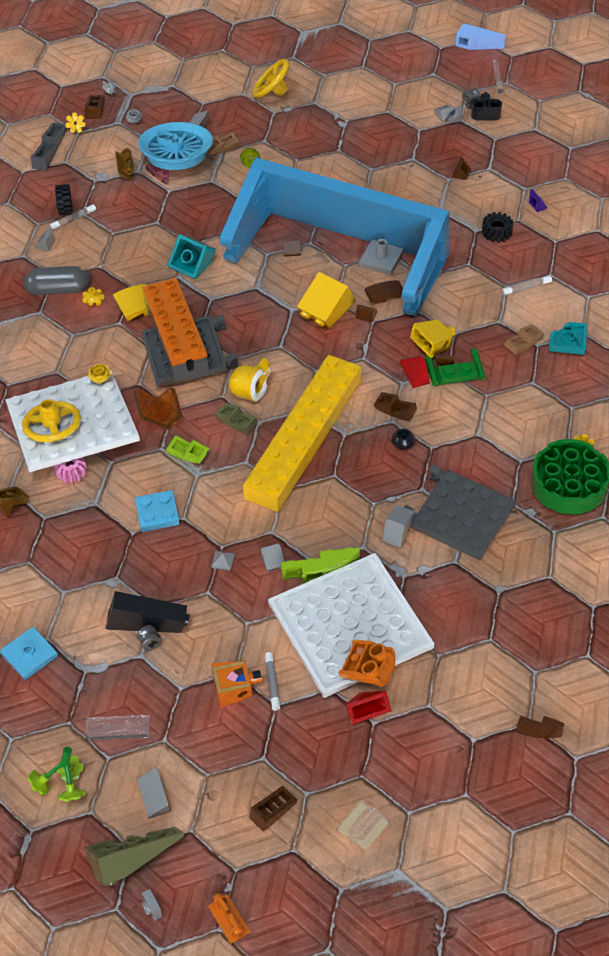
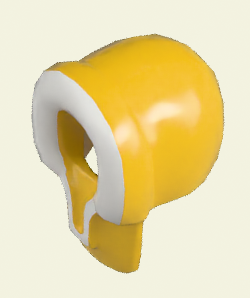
(244, 378)

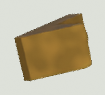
(10, 497)

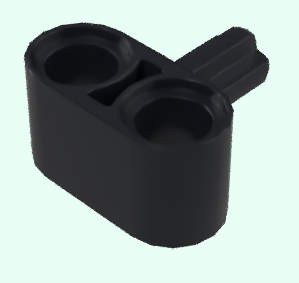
(486, 108)

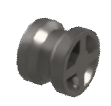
(469, 96)
(149, 638)

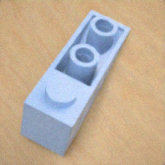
(477, 38)

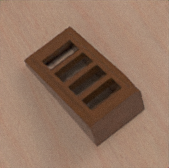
(262, 817)

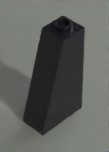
(134, 612)

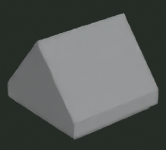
(46, 241)

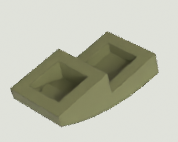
(233, 417)

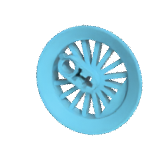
(175, 140)

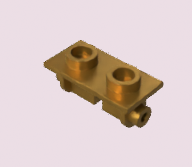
(124, 163)

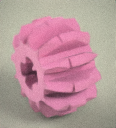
(71, 470)

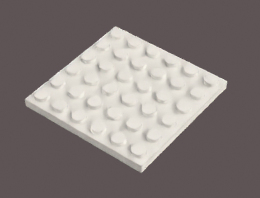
(102, 426)
(345, 607)

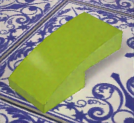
(187, 451)

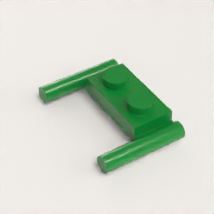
(456, 372)

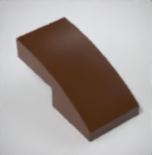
(381, 291)
(394, 407)
(546, 729)

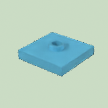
(28, 653)

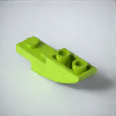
(314, 568)

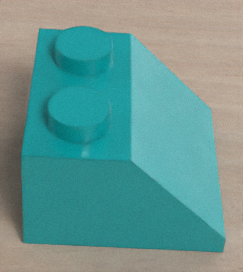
(190, 256)

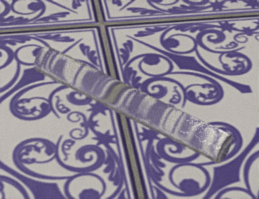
(499, 85)

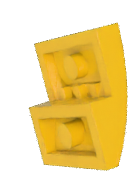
(131, 301)

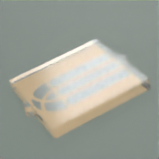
(363, 825)

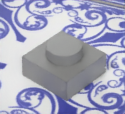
(150, 905)

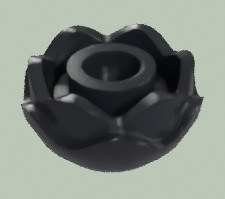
(403, 439)

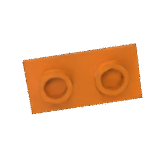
(228, 918)

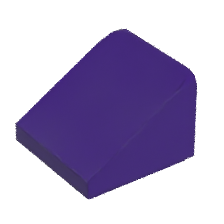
(536, 202)

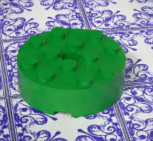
(570, 476)

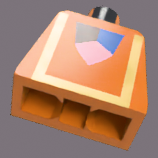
(233, 681)

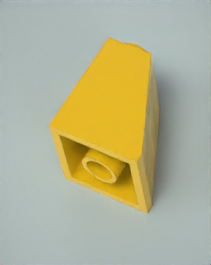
(325, 300)

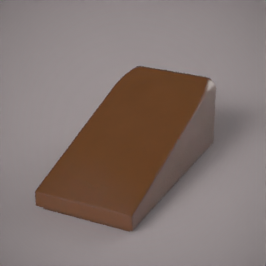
(94, 106)

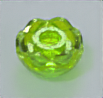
(244, 156)

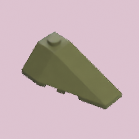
(118, 860)

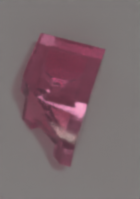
(160, 174)

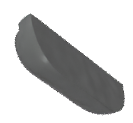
(57, 280)

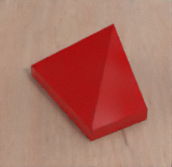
(415, 371)
(367, 705)

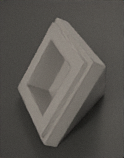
(455, 116)
(223, 560)

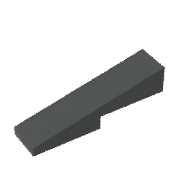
(46, 151)

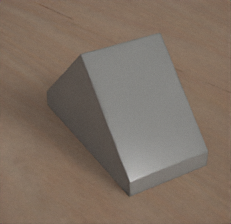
(397, 526)

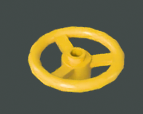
(273, 80)
(50, 417)

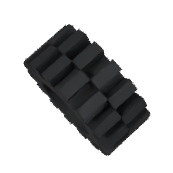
(63, 199)
(498, 234)

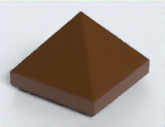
(444, 359)

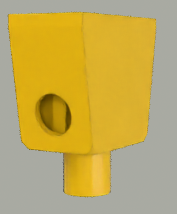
(432, 336)

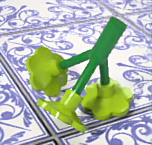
(69, 769)

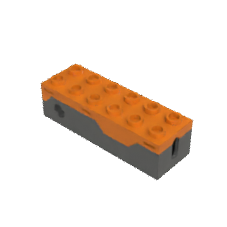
(175, 329)

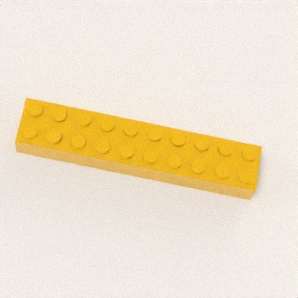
(302, 433)

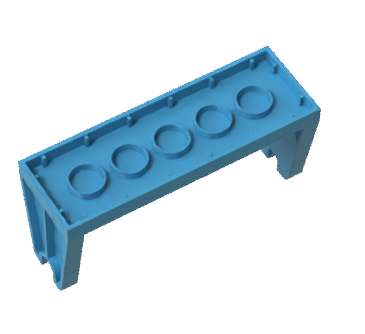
(344, 210)

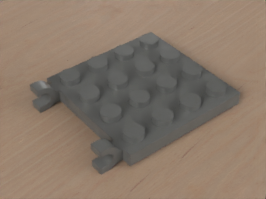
(216, 361)
(462, 513)

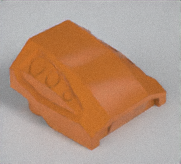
(369, 663)

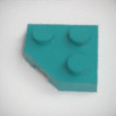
(569, 339)

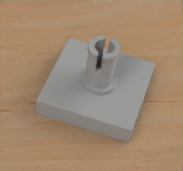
(381, 257)

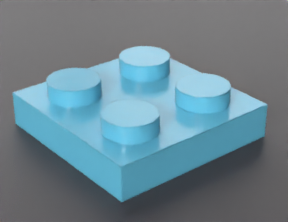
(157, 511)

